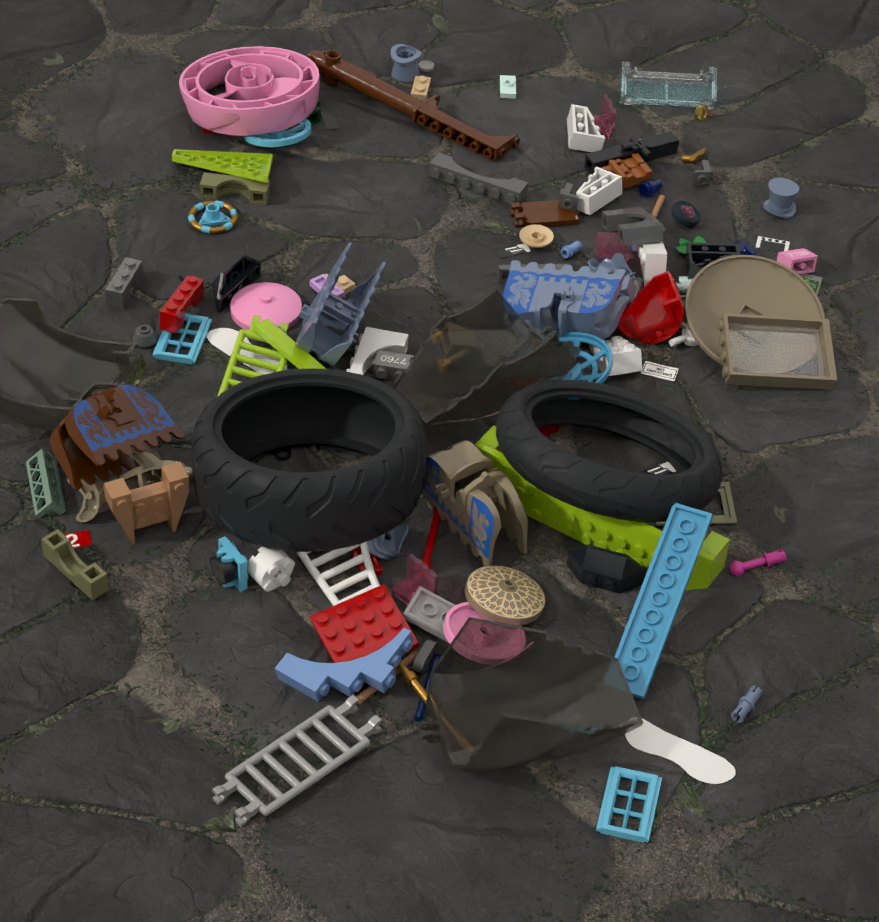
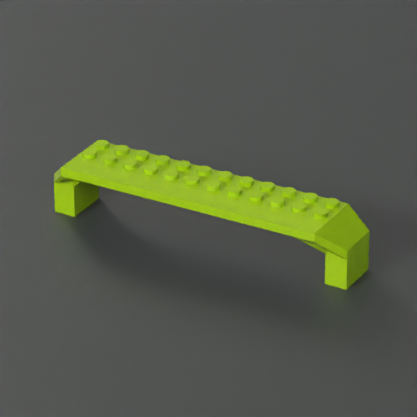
(618, 535)

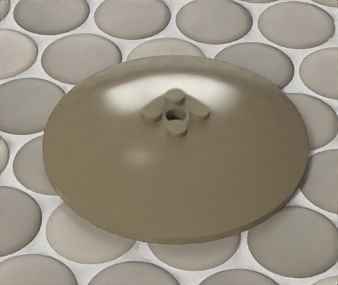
(744, 287)

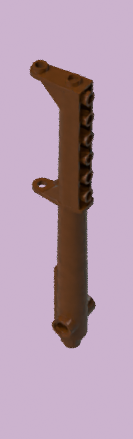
(424, 112)

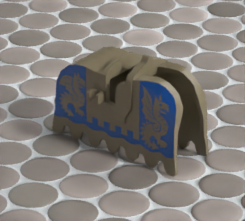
(482, 504)

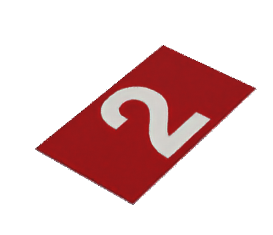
(79, 539)

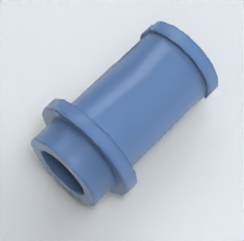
(568, 251)

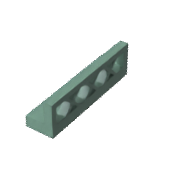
(49, 480)

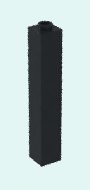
(661, 146)

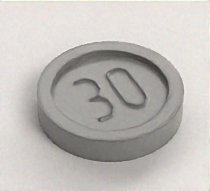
(426, 66)

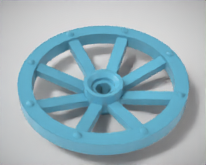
(283, 137)

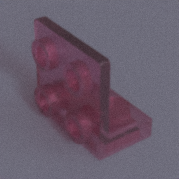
(606, 119)
(607, 245)
(417, 575)

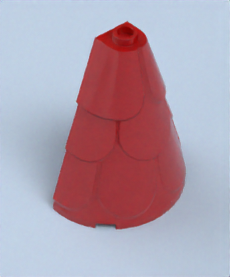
(654, 311)

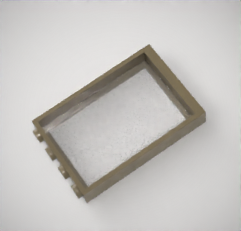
(777, 351)

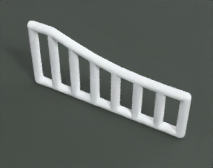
(320, 578)

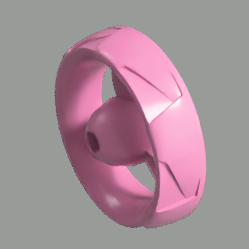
(264, 88)

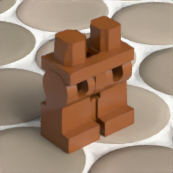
(632, 170)

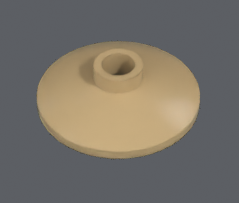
(536, 236)

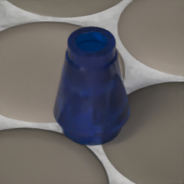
(649, 187)

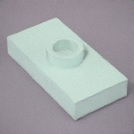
(507, 86)

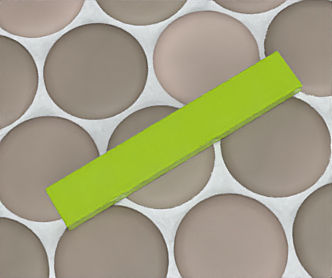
(286, 345)

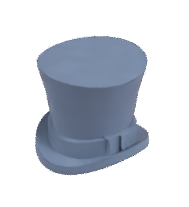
(405, 62)
(781, 197)

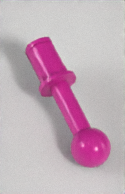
(738, 568)

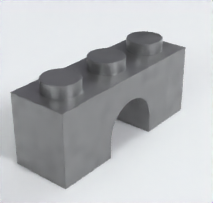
(127, 276)

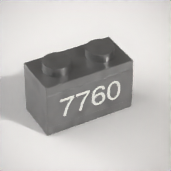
(390, 364)

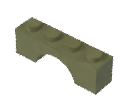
(216, 185)
(60, 553)

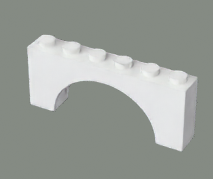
(371, 342)

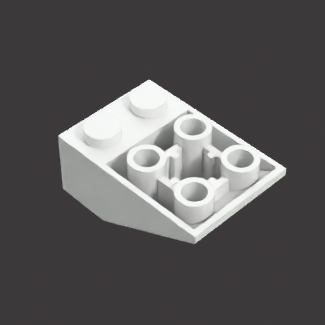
(625, 356)

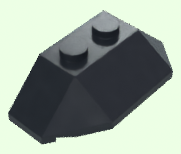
(237, 275)
(605, 568)

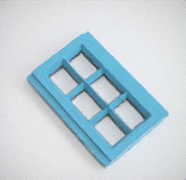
(195, 347)
(649, 808)

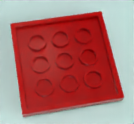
(360, 625)

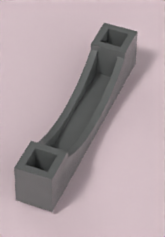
(506, 190)

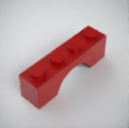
(173, 312)

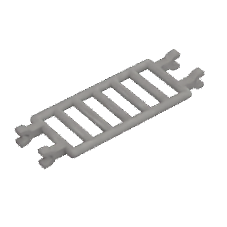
(256, 805)

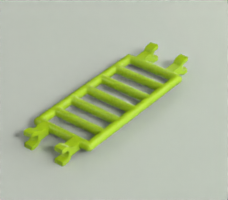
(235, 356)

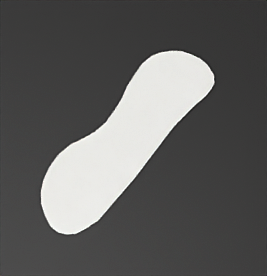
(225, 340)
(692, 758)

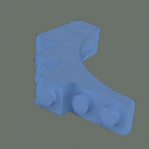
(347, 677)

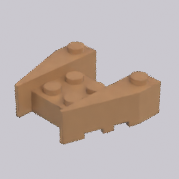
(151, 502)

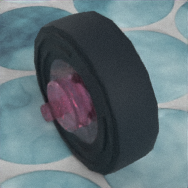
(685, 213)

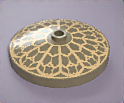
(505, 595)

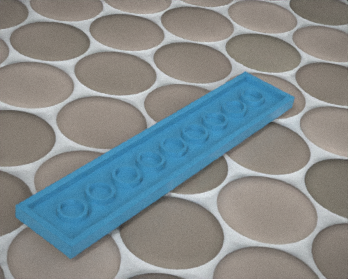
(661, 596)

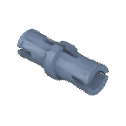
(746, 704)

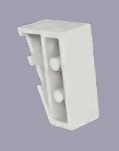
(582, 131)
(598, 191)
(652, 259)

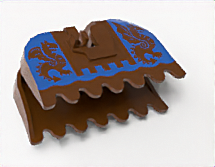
(106, 429)

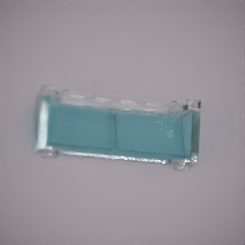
(667, 87)

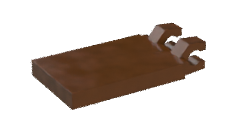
(542, 213)

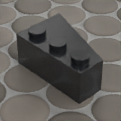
(701, 254)

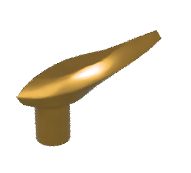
(695, 157)

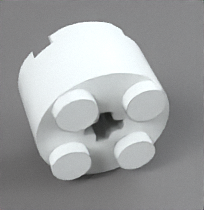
(270, 568)

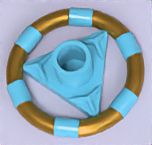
(213, 217)

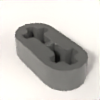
(425, 656)

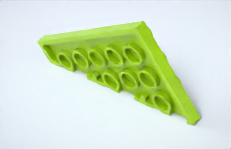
(246, 165)

